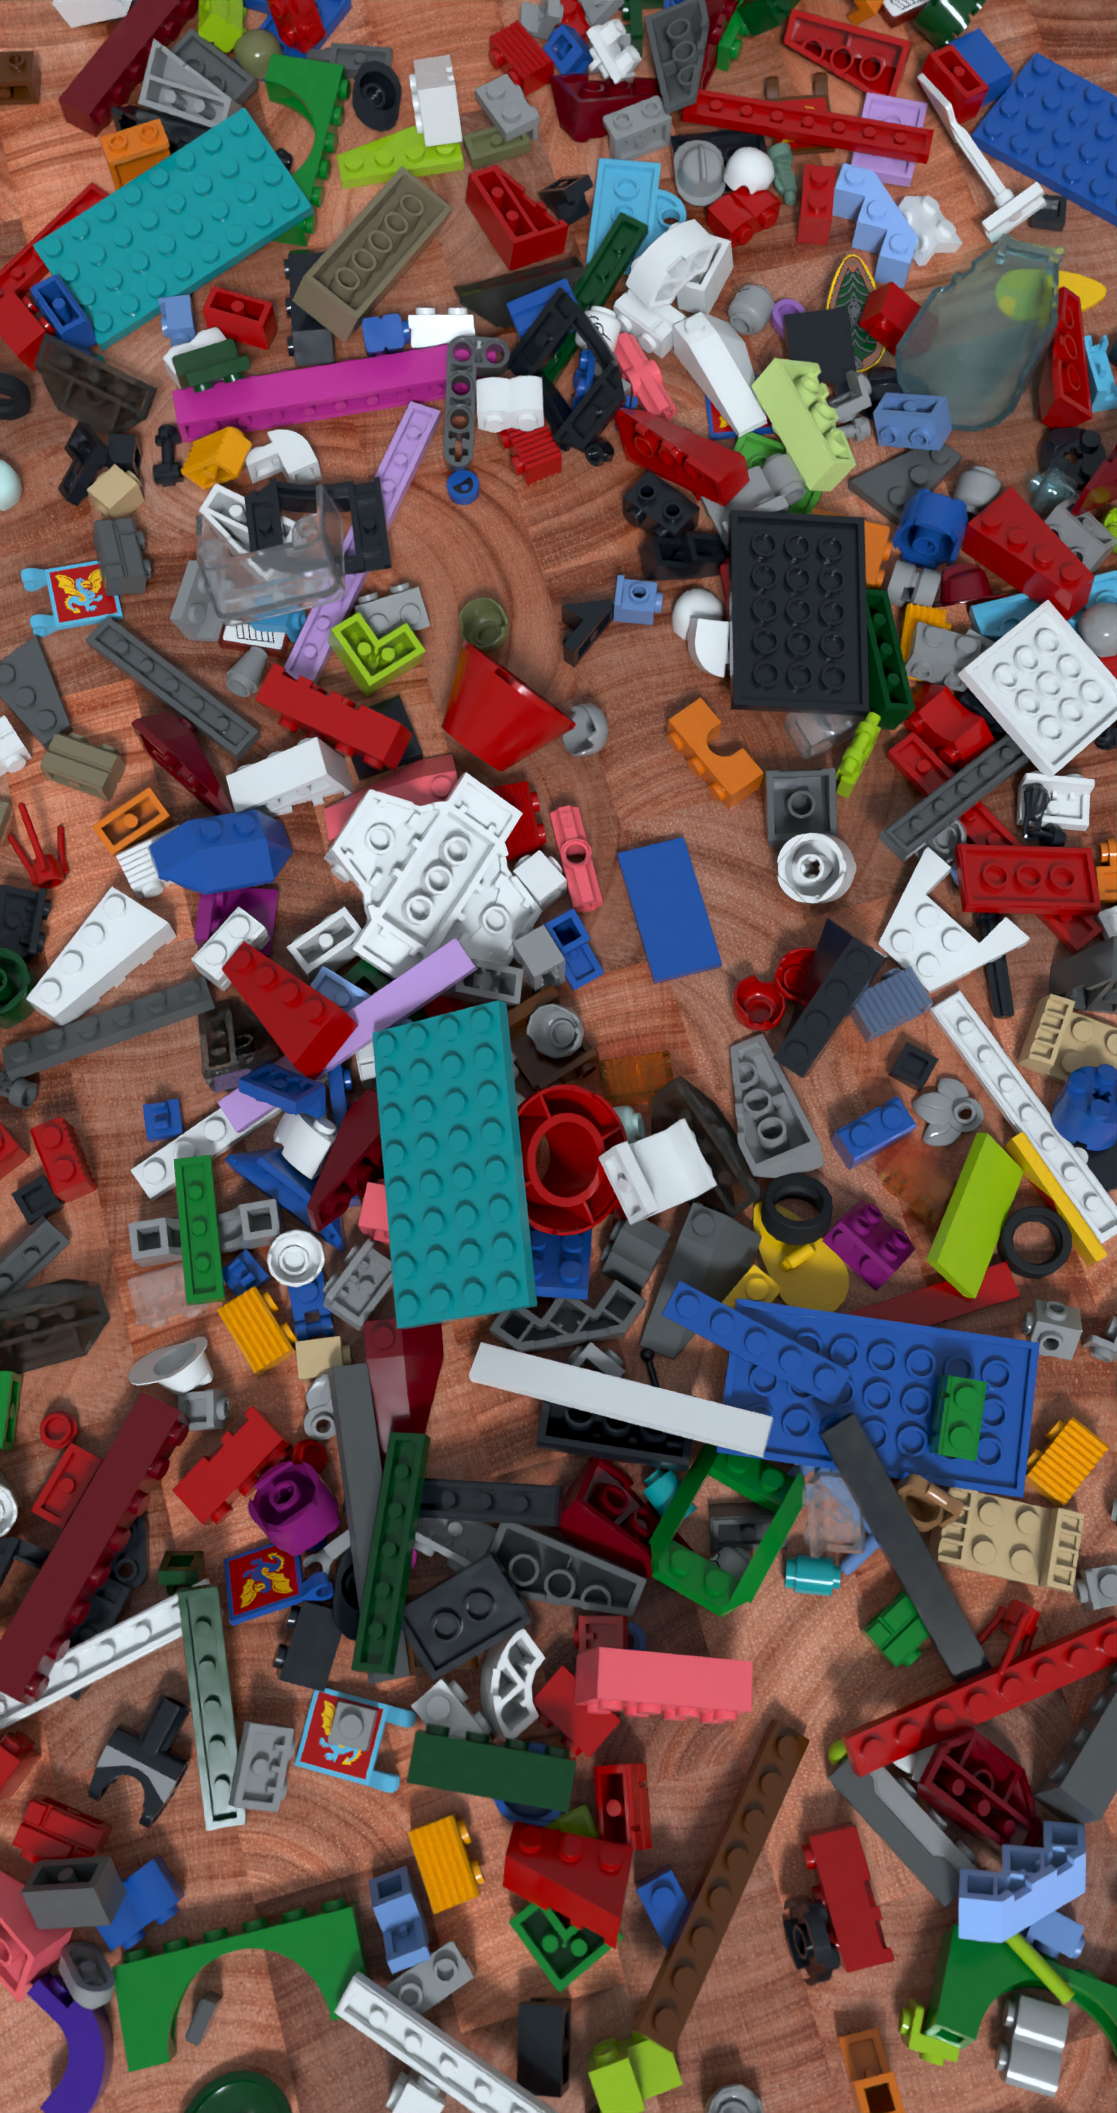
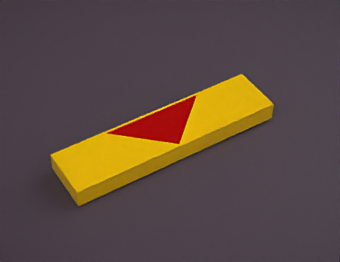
(1055, 1198)

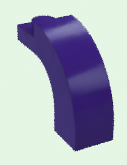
(89, 2047)

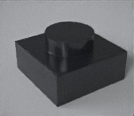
(1052, 215)
(913, 1067)
(37, 1200)

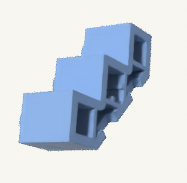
(879, 224)
(1027, 1889)

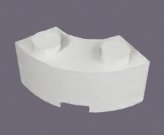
(671, 263)
(306, 1141)
(508, 1685)

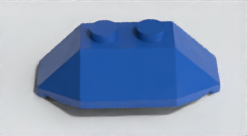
(222, 852)
(292, 1189)

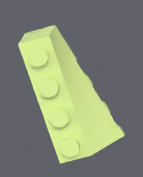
(805, 422)

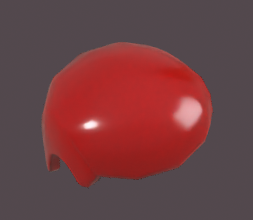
(792, 972)
(758, 1004)

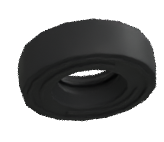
(20, 397)

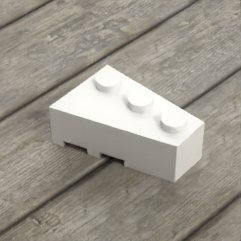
(435, 101)
(227, 517)
(290, 778)

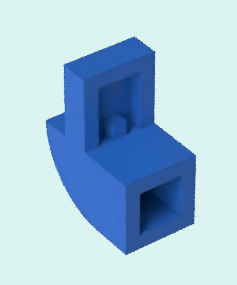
(572, 941)

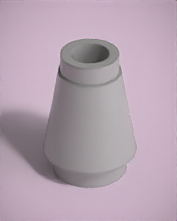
(247, 672)

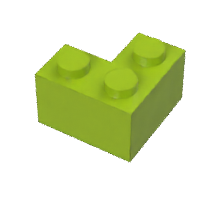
(371, 660)
(630, 2073)

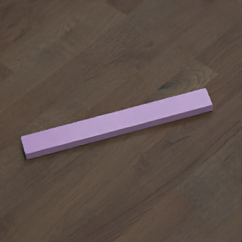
(376, 1013)

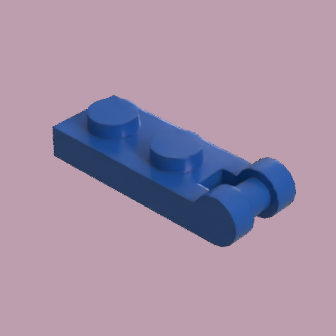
(307, 1300)

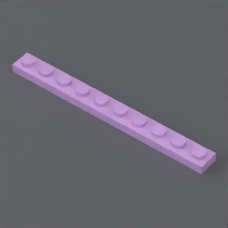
(396, 474)

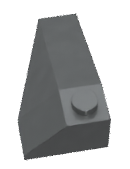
(709, 1257)

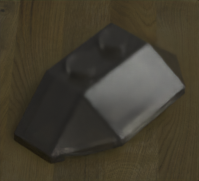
(490, 295)
(93, 386)
(232, 1044)
(717, 1142)
(50, 1324)

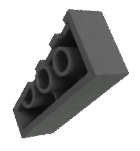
(563, 1573)
(1085, 1771)

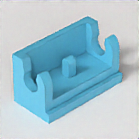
(1101, 379)

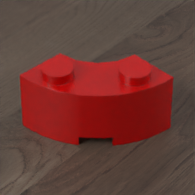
(948, 726)

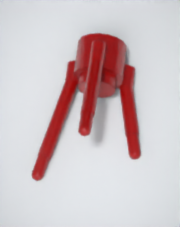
(46, 870)
(1019, 1623)

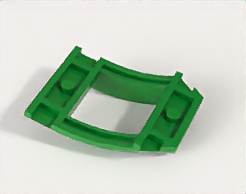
(695, 1575)

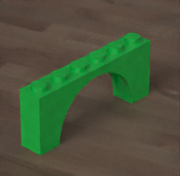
(318, 95)
(977, 1972)
(154, 1983)

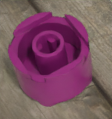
(294, 1507)

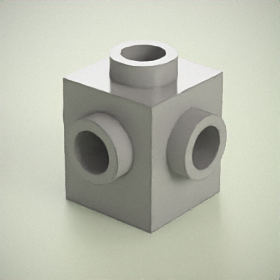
(1054, 1327)

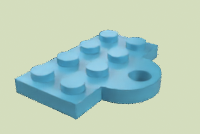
(635, 191)

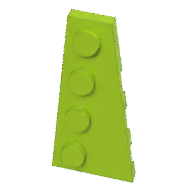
(382, 158)

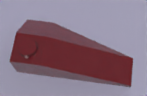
(719, 14)
(402, 1376)

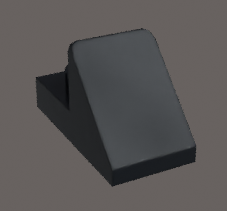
(567, 197)
(587, 624)

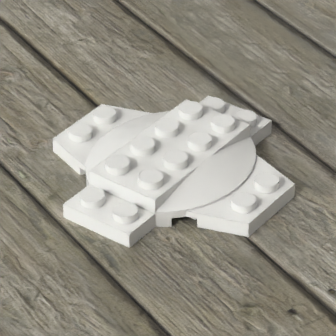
(434, 876)

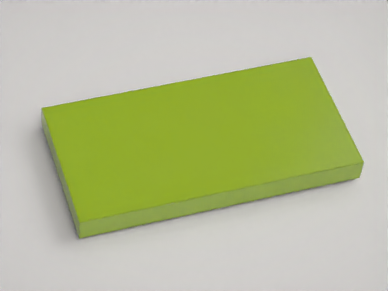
(975, 1215)

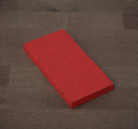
(1027, 879)

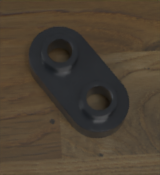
(136, 1553)

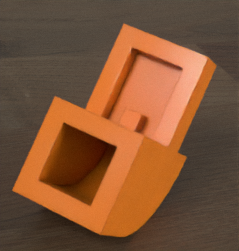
(869, 2075)

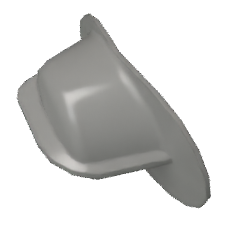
(699, 172)

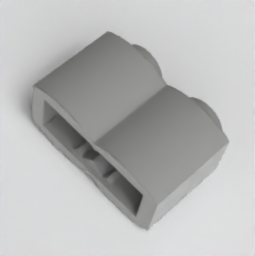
(1032, 2043)

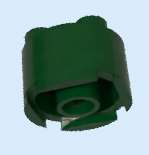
(944, 17)
(16, 984)

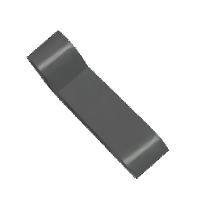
(464, 405)

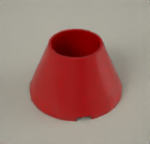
(498, 712)
(578, 1131)

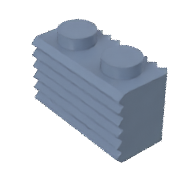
(890, 1003)

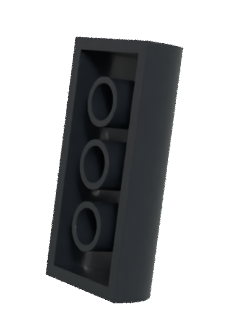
(602, 1437)

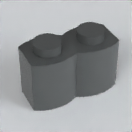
(633, 1253)

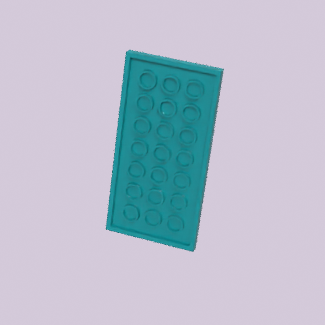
(175, 227)
(453, 1167)

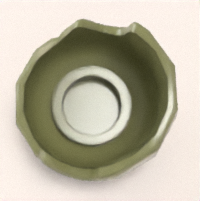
(254, 51)
(484, 624)

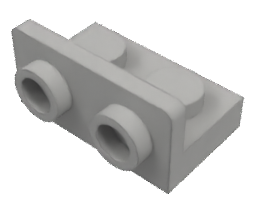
(638, 129)
(193, 608)
(262, 1766)
(433, 1979)

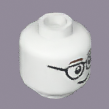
(606, 324)

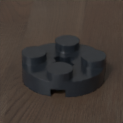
(1076, 442)
(809, 1939)

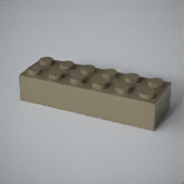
(372, 254)

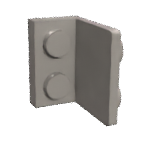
(753, 497)

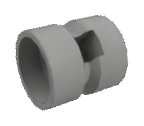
(905, 577)

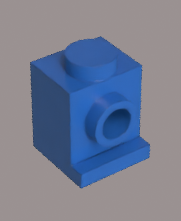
(568, 50)

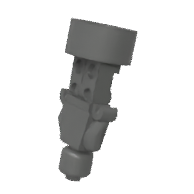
(19, 1092)

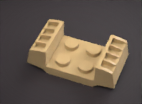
(1066, 1041)
(1010, 1540)

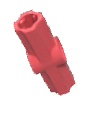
(644, 377)
(570, 841)

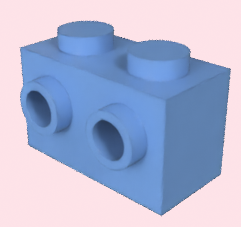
(912, 421)

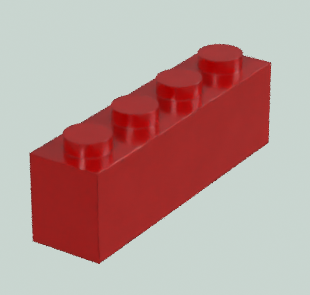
(856, 54)
(681, 456)

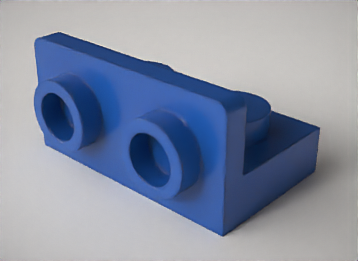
(285, 1090)

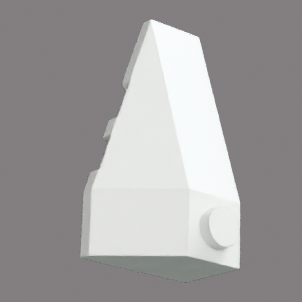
(721, 368)

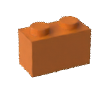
(132, 822)

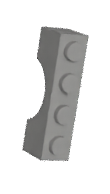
(239, 1229)

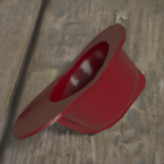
(964, 584)

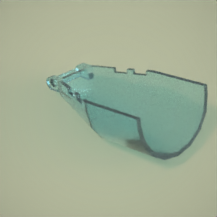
(984, 333)

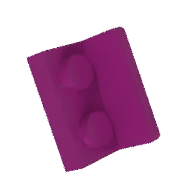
(869, 1244)

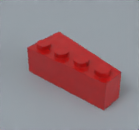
(1028, 554)
(333, 719)
(295, 1015)

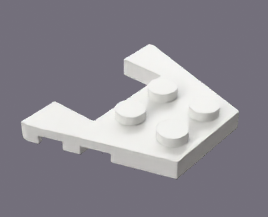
(931, 941)

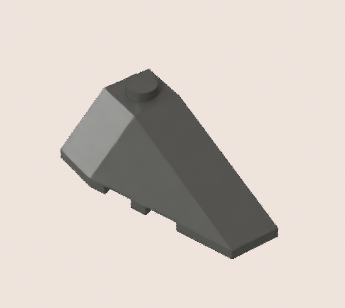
(678, 50)

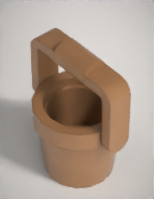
(927, 1503)

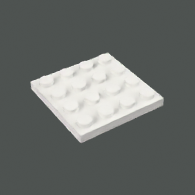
(1045, 688)

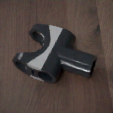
(146, 1758)

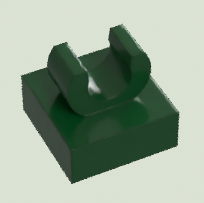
(180, 1569)

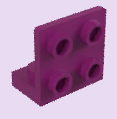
(217, 907)

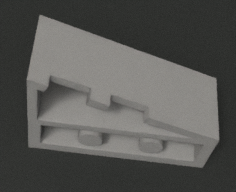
(182, 92)

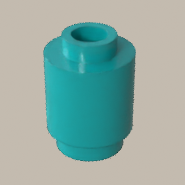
(662, 1489)
(811, 1574)

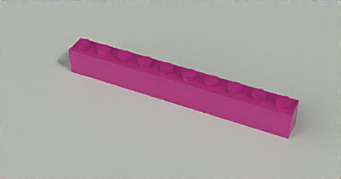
(318, 392)

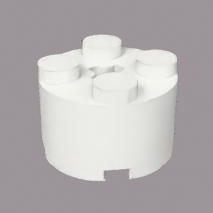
(796, 868)

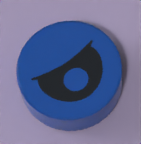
(463, 487)

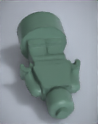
(784, 179)

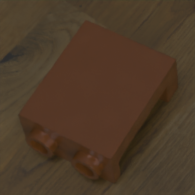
(535, 1067)

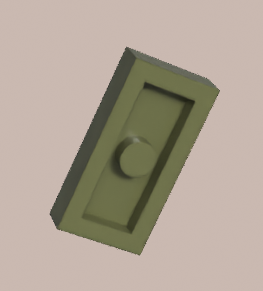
(489, 146)

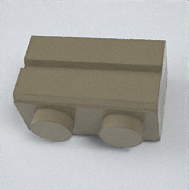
(83, 765)

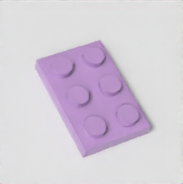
(895, 111)

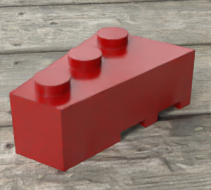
(512, 220)
(571, 1875)

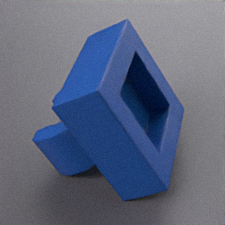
(163, 1120)
(244, 1273)

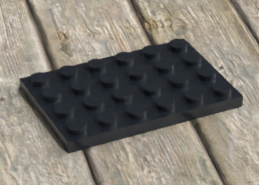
(798, 613)

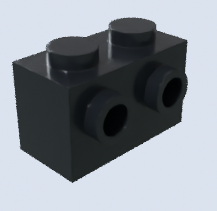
(659, 508)
(308, 1646)

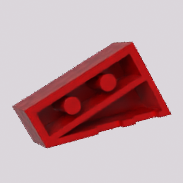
(233, 1468)
(847, 1896)

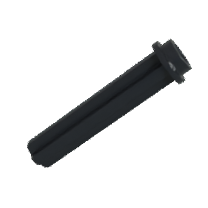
(997, 971)

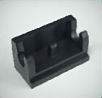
(544, 2046)

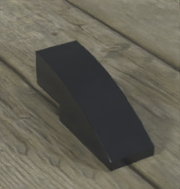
(684, 558)

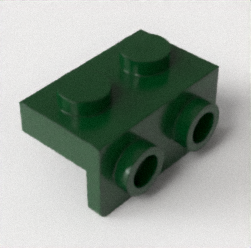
(208, 364)

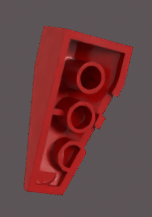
(1065, 378)

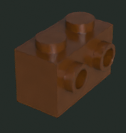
(19, 78)

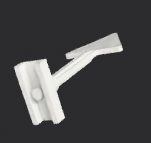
(1011, 209)

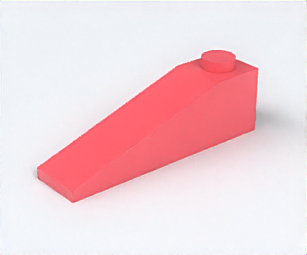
(419, 783)
(24, 1949)

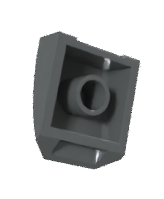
(799, 804)

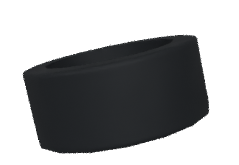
(798, 1187)
(1054, 1223)

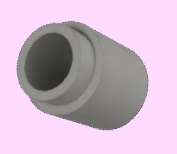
(784, 477)

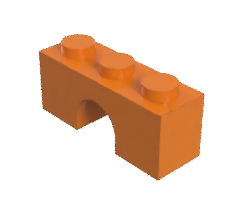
(728, 777)

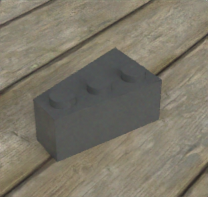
(1088, 978)

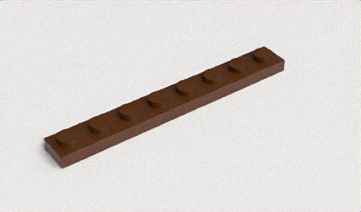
(720, 1887)

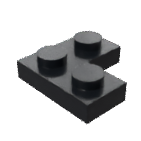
(88, 457)

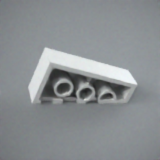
(98, 957)

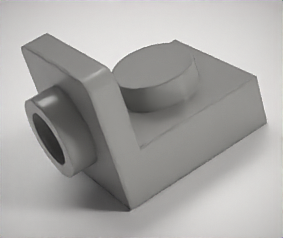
(1104, 1349)
(1096, 1587)

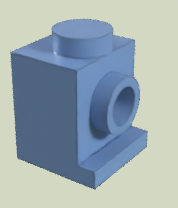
(178, 319)
(636, 601)
(1055, 1935)

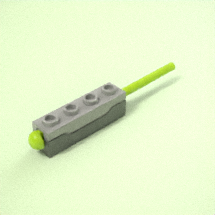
(922, 1845)

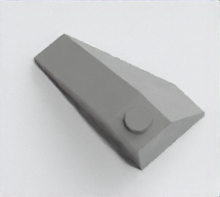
(769, 1118)

